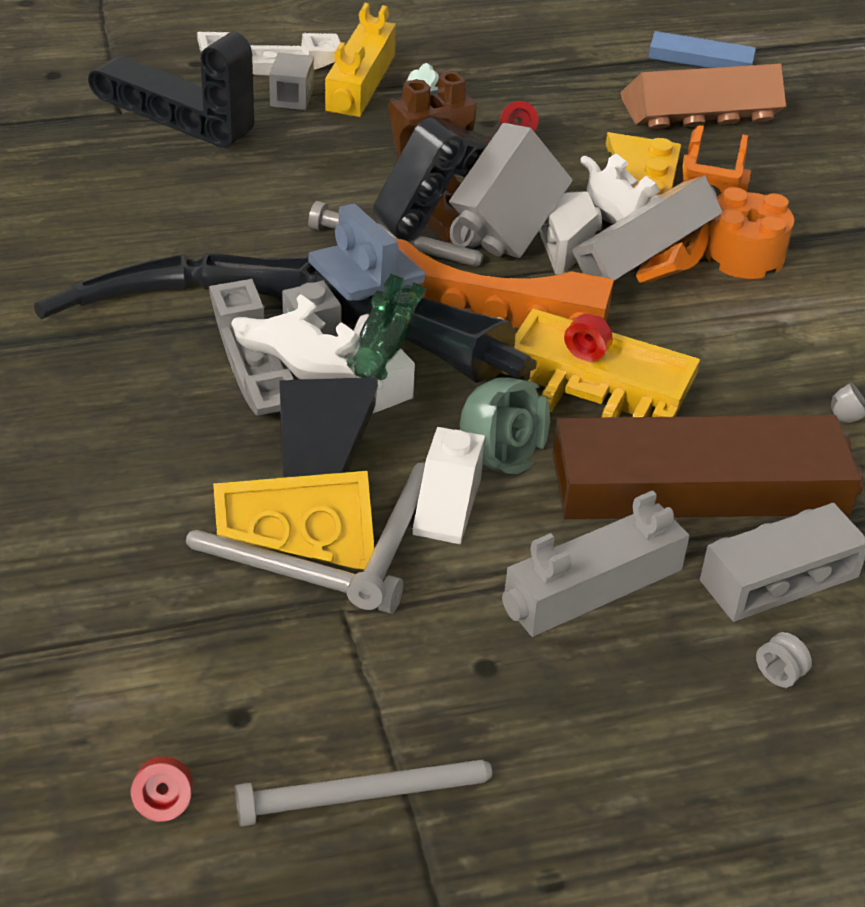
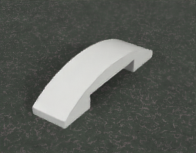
(313, 44)

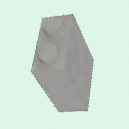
(510, 190)

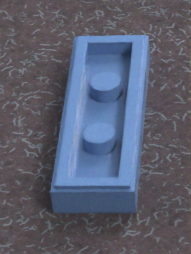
(699, 51)

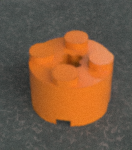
(750, 233)

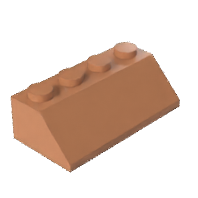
(705, 95)

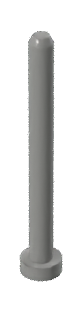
(321, 217)
(288, 565)
(367, 587)
(253, 803)

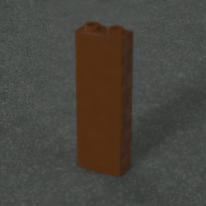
(704, 465)

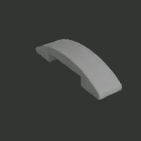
(255, 371)

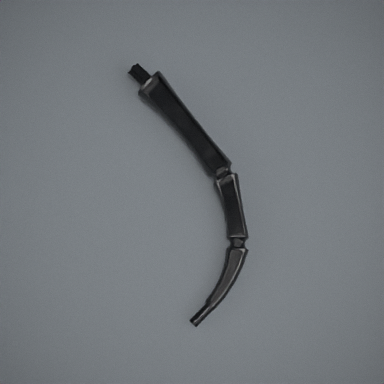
(464, 339)

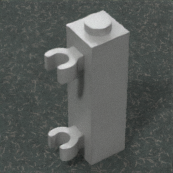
(648, 229)
(594, 567)

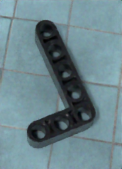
(211, 112)
(423, 173)

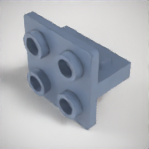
(362, 257)

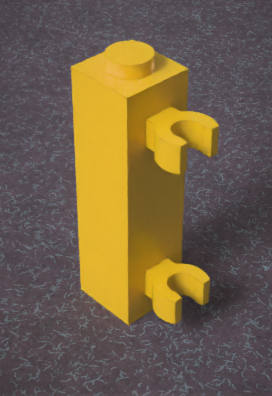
(360, 64)

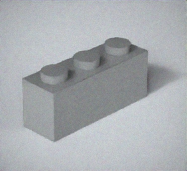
(783, 561)

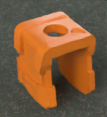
(716, 176)

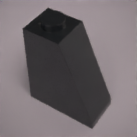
(323, 423)

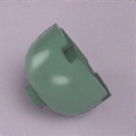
(510, 419)

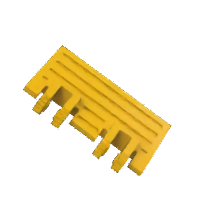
(631, 370)

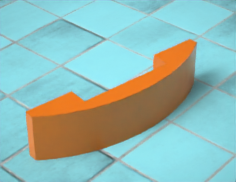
(676, 257)

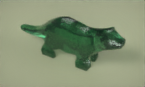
(385, 328)

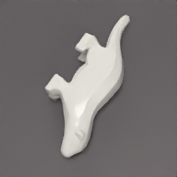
(614, 190)
(300, 343)

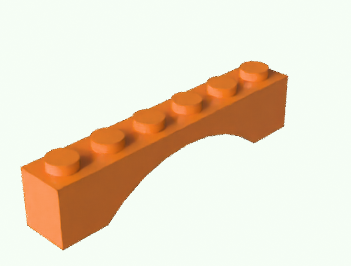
(512, 298)

